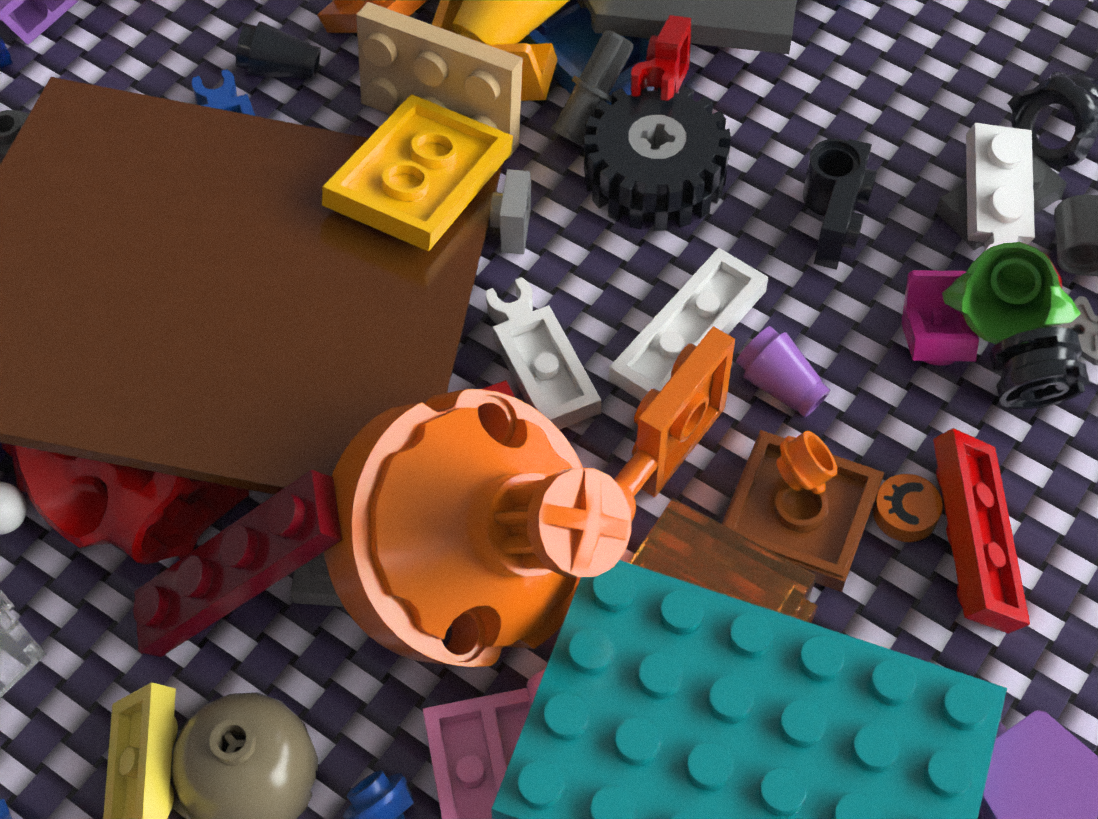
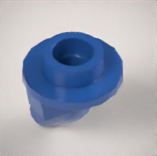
(379, 797)

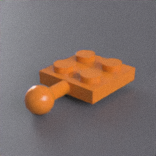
(678, 415)

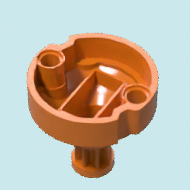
(469, 523)

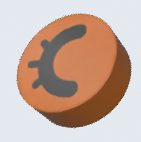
(907, 507)

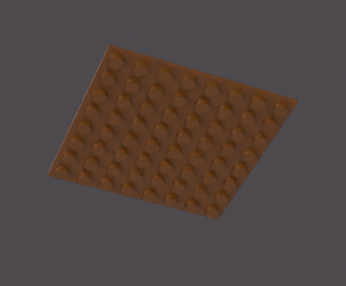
(197, 301)

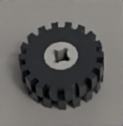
(660, 183)

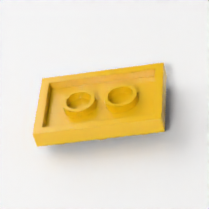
(417, 172)

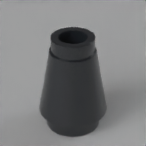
(275, 53)

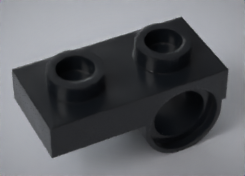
(832, 187)

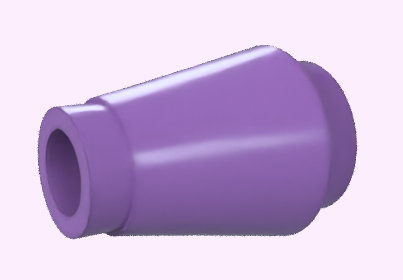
(782, 371)

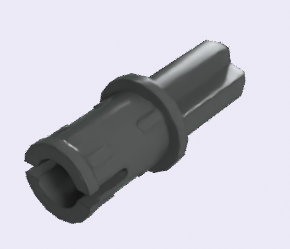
(593, 85)

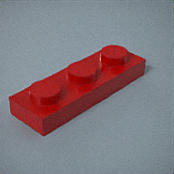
(980, 532)

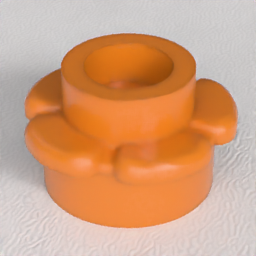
(806, 462)

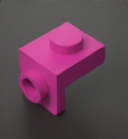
(930, 326)

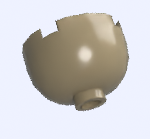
(244, 760)

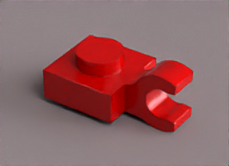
(665, 60)

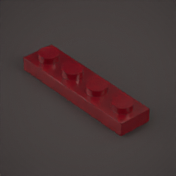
(237, 563)

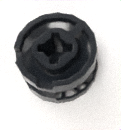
(1041, 370)

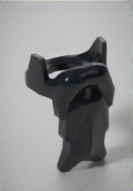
(1076, 93)

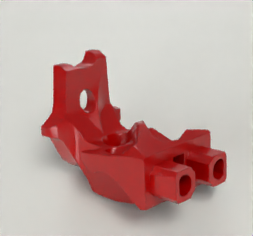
(120, 505)

